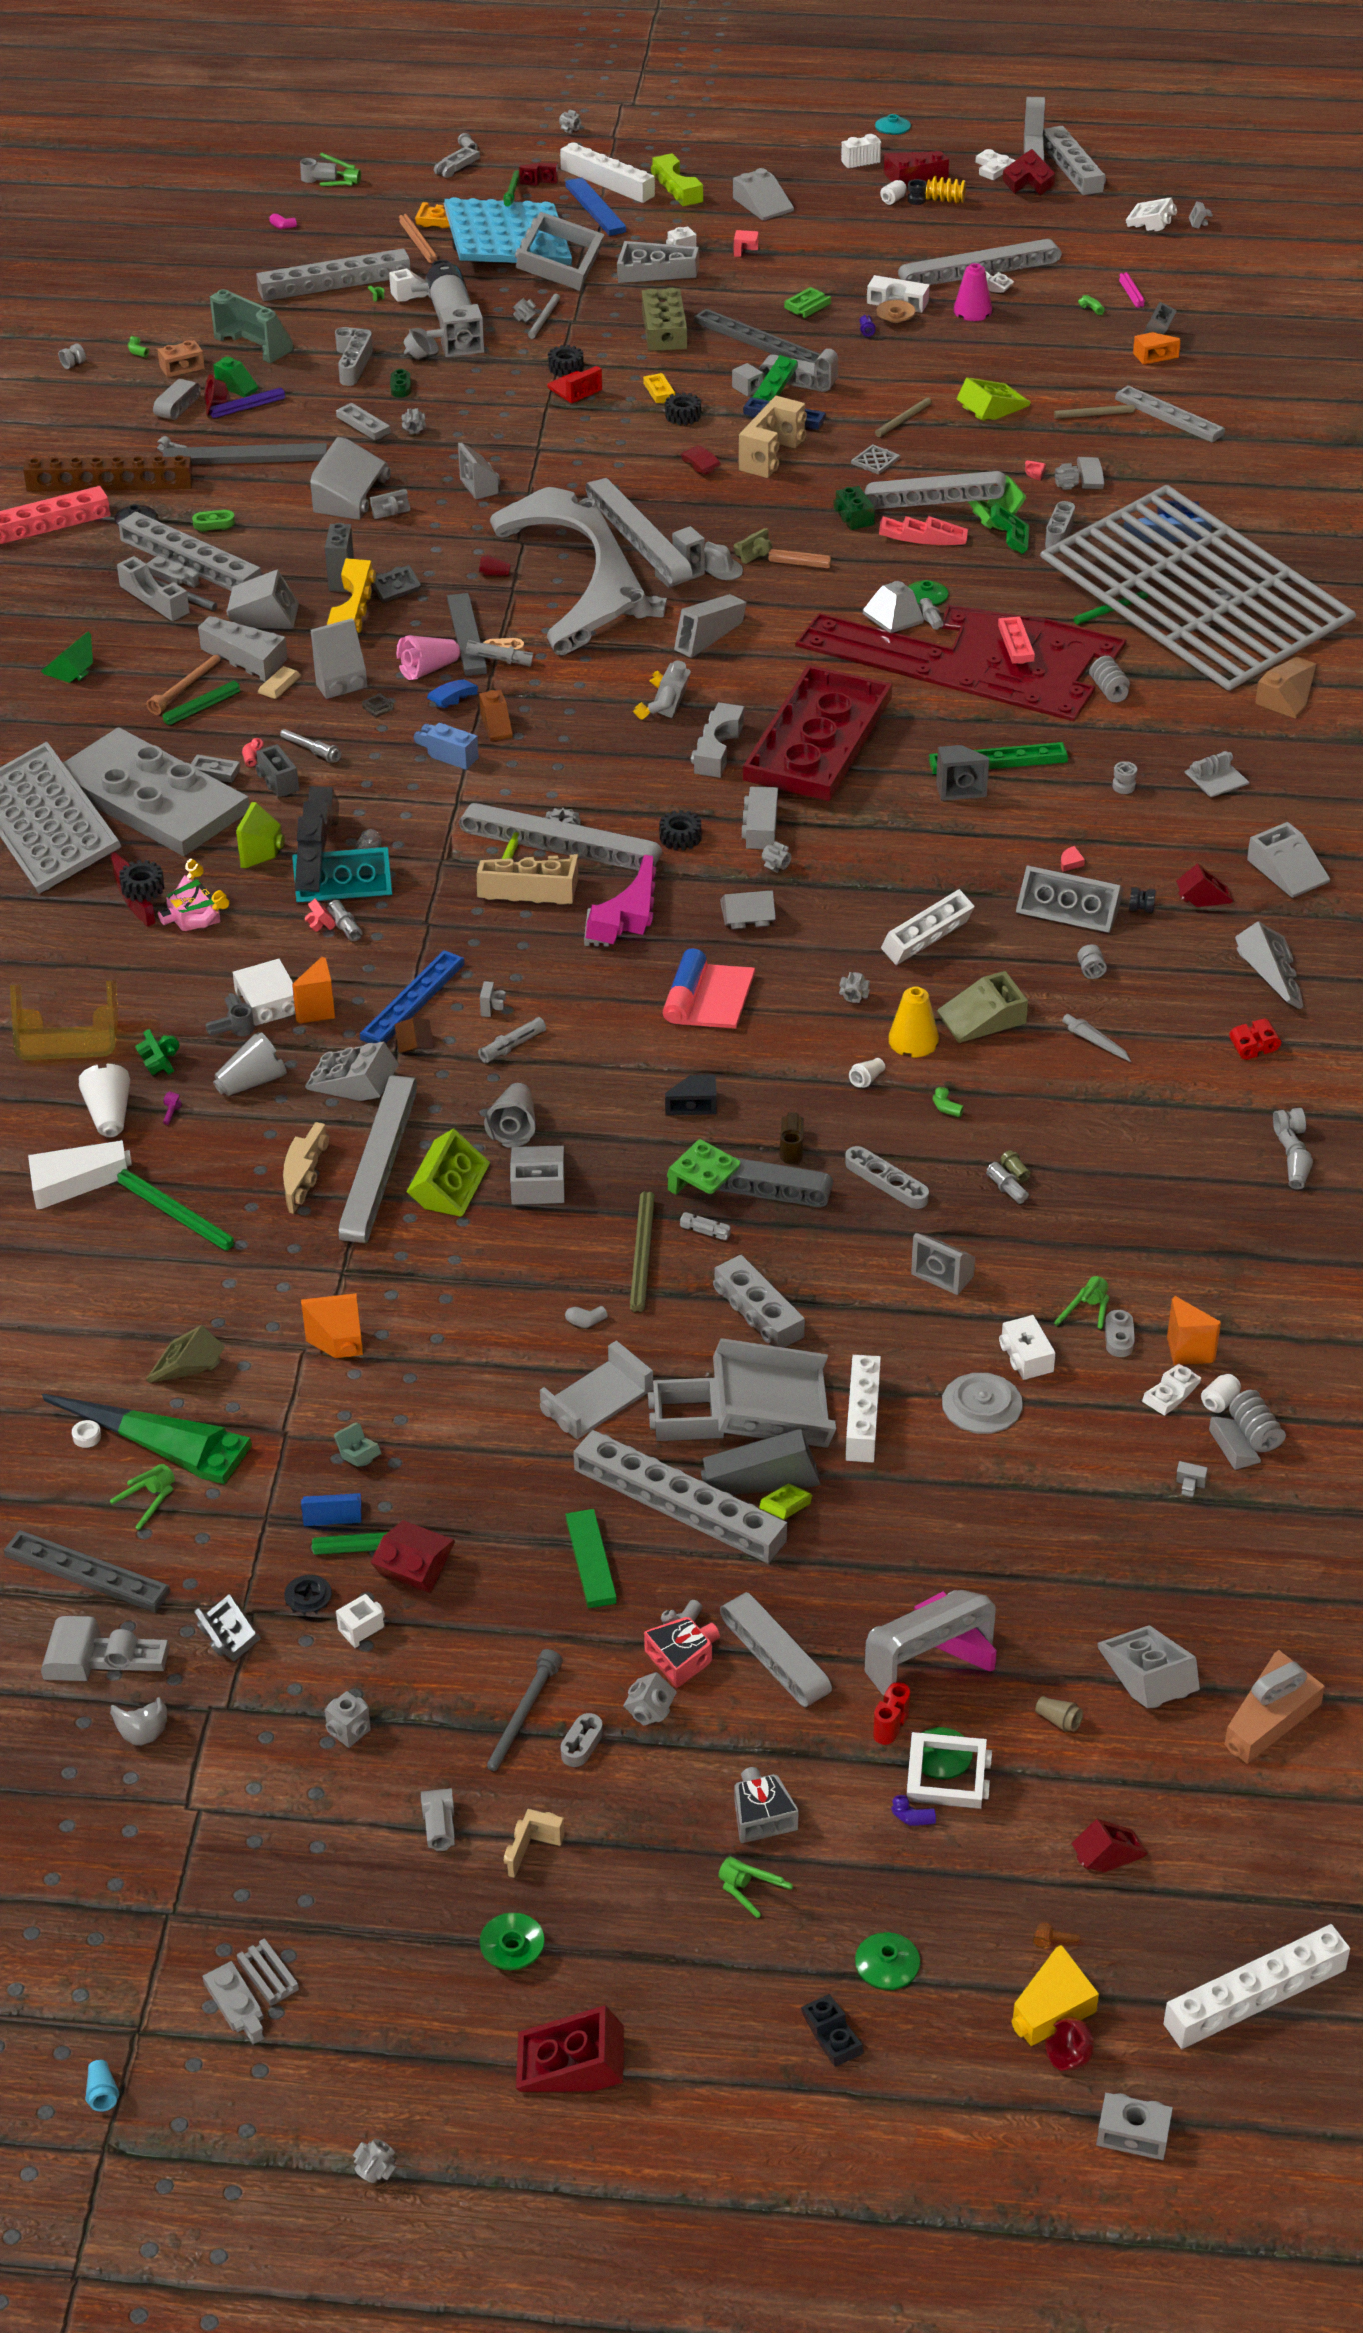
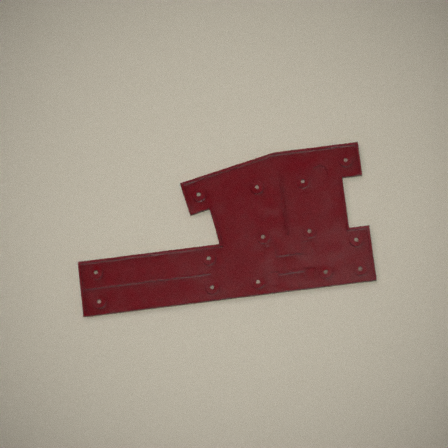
(978, 657)

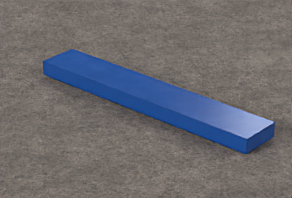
(595, 206)
(413, 997)

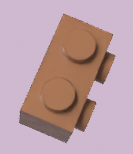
(181, 358)

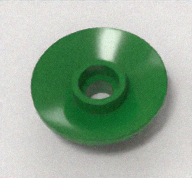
(929, 589)
(944, 1763)
(507, 1931)
(884, 1971)

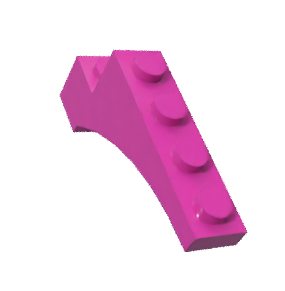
(626, 911)

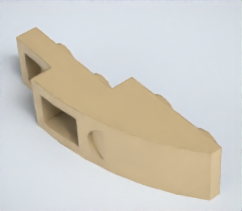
(300, 1165)

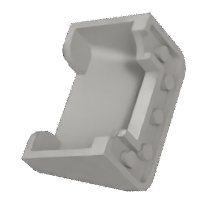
(345, 478)

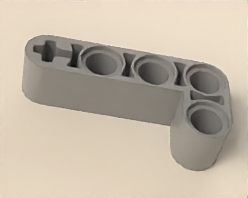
(356, 350)
(810, 375)

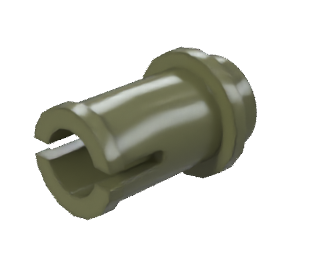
(1011, 1161)

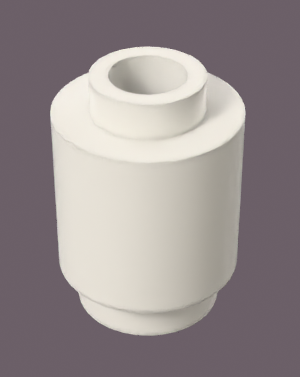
(893, 192)
(1221, 1393)

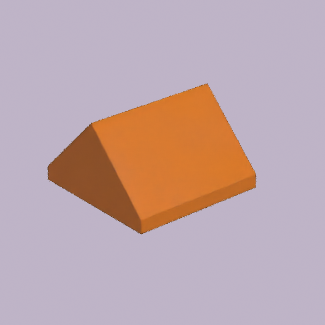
(314, 994)
(1191, 1334)

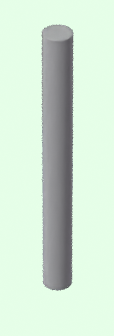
(543, 316)

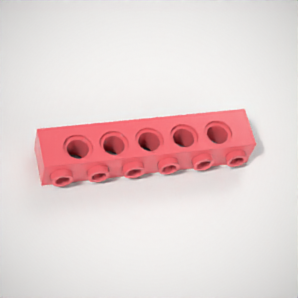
(53, 514)

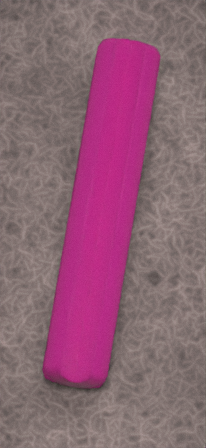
(1132, 290)

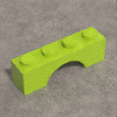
(684, 189)

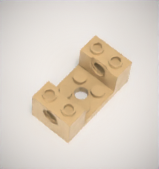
(778, 423)

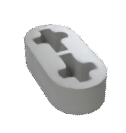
(1279, 1683)
(576, 1737)

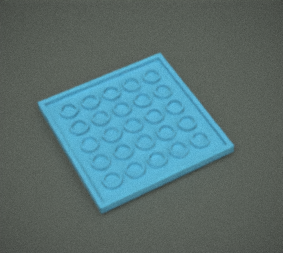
(494, 231)

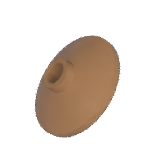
(895, 311)

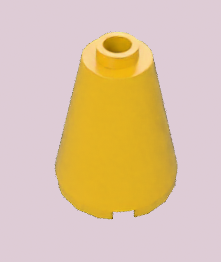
(914, 1025)

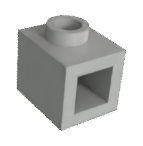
(746, 379)

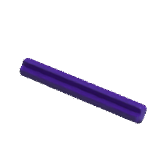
(247, 402)

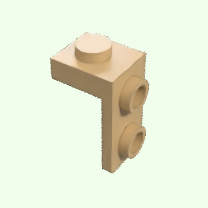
(537, 1826)

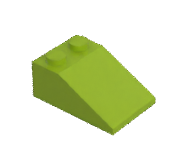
(990, 399)

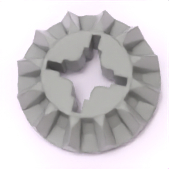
(568, 815)

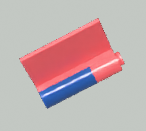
(707, 992)

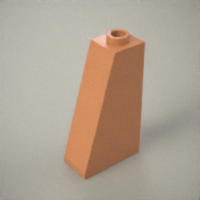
(1261, 1725)

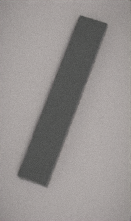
(465, 630)
(87, 1571)

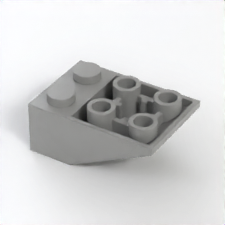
(1287, 859)
(354, 1072)
(537, 1175)

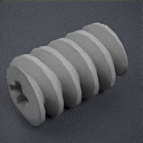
(1110, 678)
(1256, 1421)

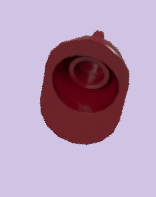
(215, 393)

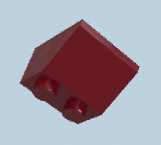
(412, 1555)

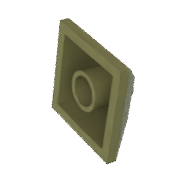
(188, 1356)

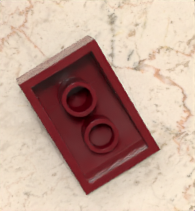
(572, 2053)

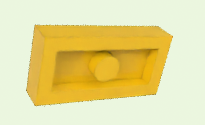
(658, 387)

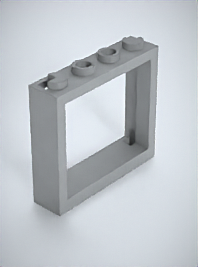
(551, 269)

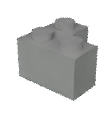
(691, 546)

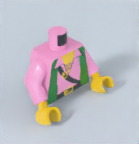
(191, 903)

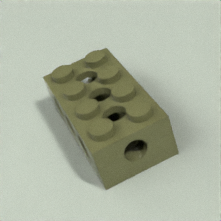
(665, 320)

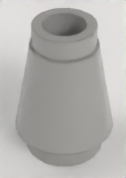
(1299, 1166)

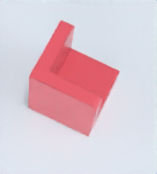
(745, 241)

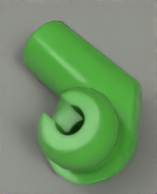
(1093, 303)
(136, 349)
(944, 1105)

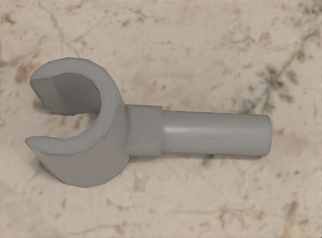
(166, 443)

